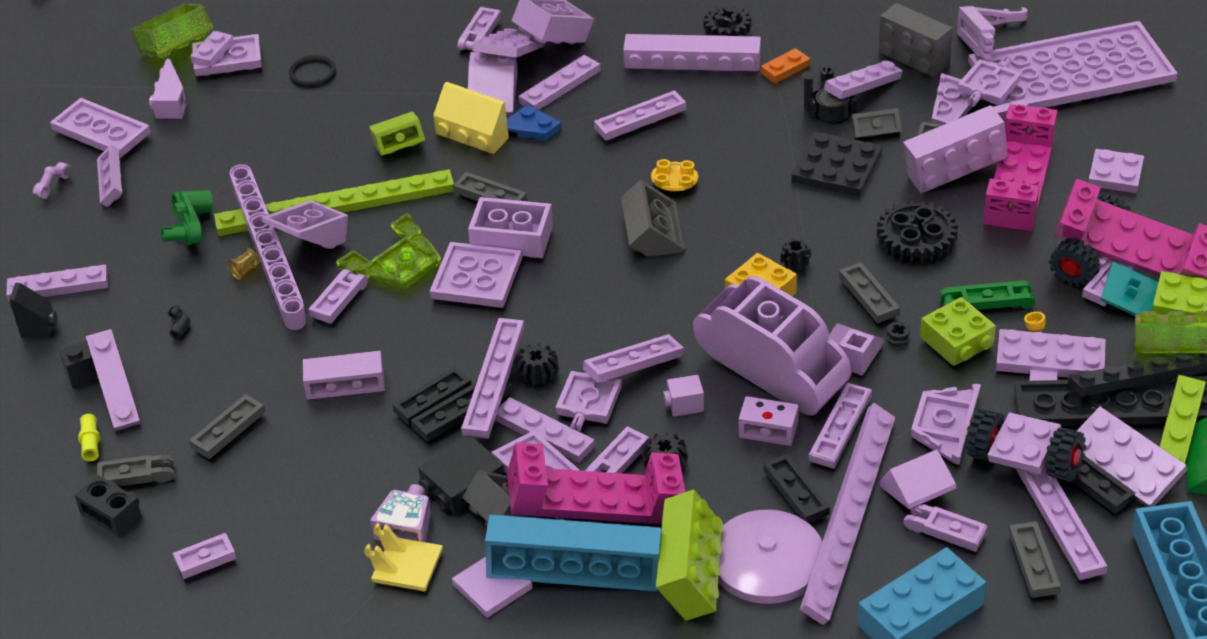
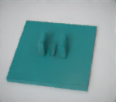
(1129, 290)

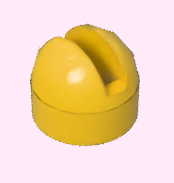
(1035, 322)

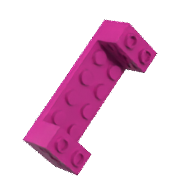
(1020, 178)
(1130, 236)
(591, 494)

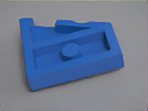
(533, 124)

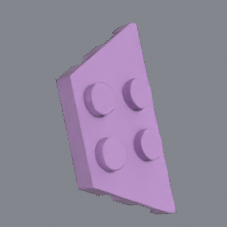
(944, 420)

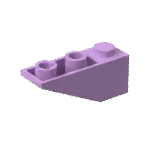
(169, 95)

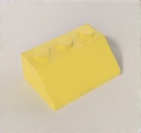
(471, 118)

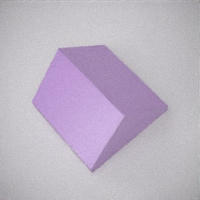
(919, 480)

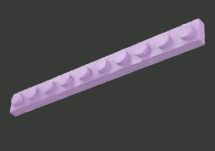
(847, 515)

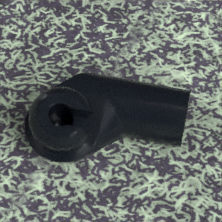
(180, 320)

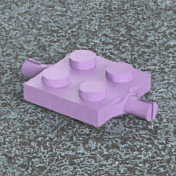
(989, 81)
(587, 399)

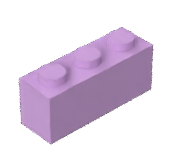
(343, 375)

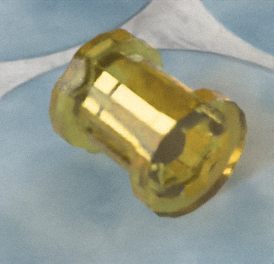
(243, 263)

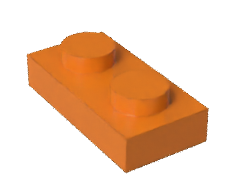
(785, 65)

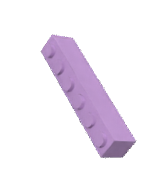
(692, 52)

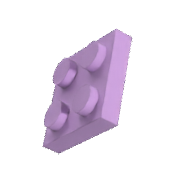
(1116, 170)

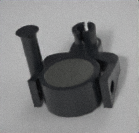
(826, 105)

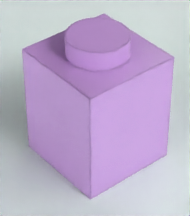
(684, 395)

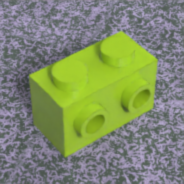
(397, 133)

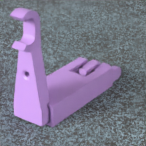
(977, 28)

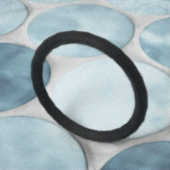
(312, 57)

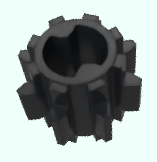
(795, 255)

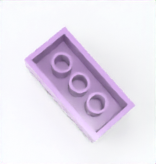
(955, 149)

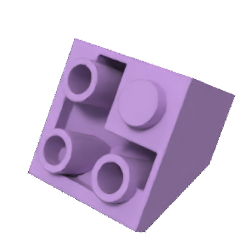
(857, 345)

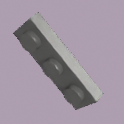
(476, 187)
(869, 292)
(227, 426)
(1034, 559)

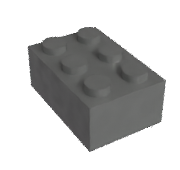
(915, 39)

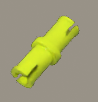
(89, 437)

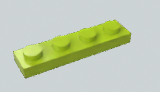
(1182, 417)

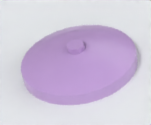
(767, 556)

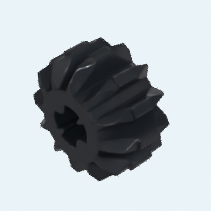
(536, 364)
(665, 444)

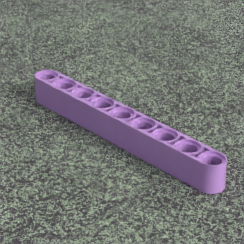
(268, 248)

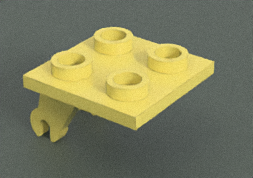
(404, 561)

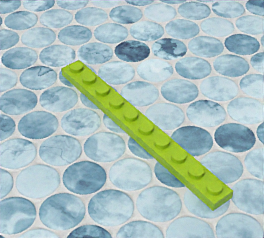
(352, 198)

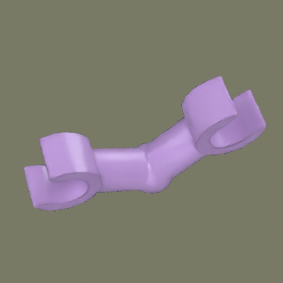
(42, 188)

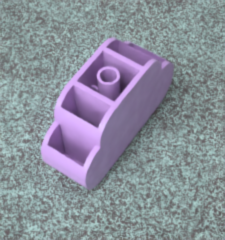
(773, 343)

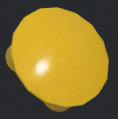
(674, 175)

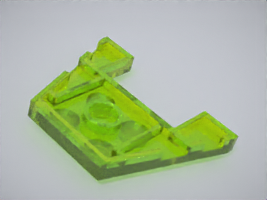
(400, 263)

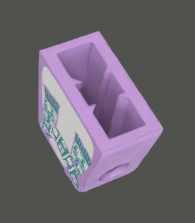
(405, 513)

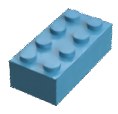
(923, 600)

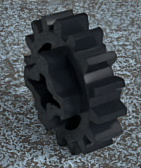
(727, 21)

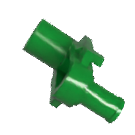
(185, 207)

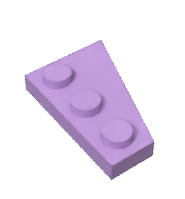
(949, 102)

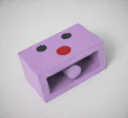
(768, 421)

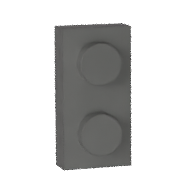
(876, 123)

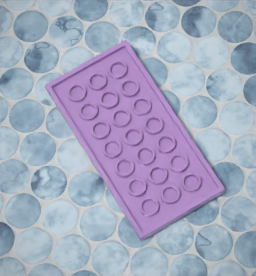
(1085, 65)

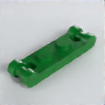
(992, 295)

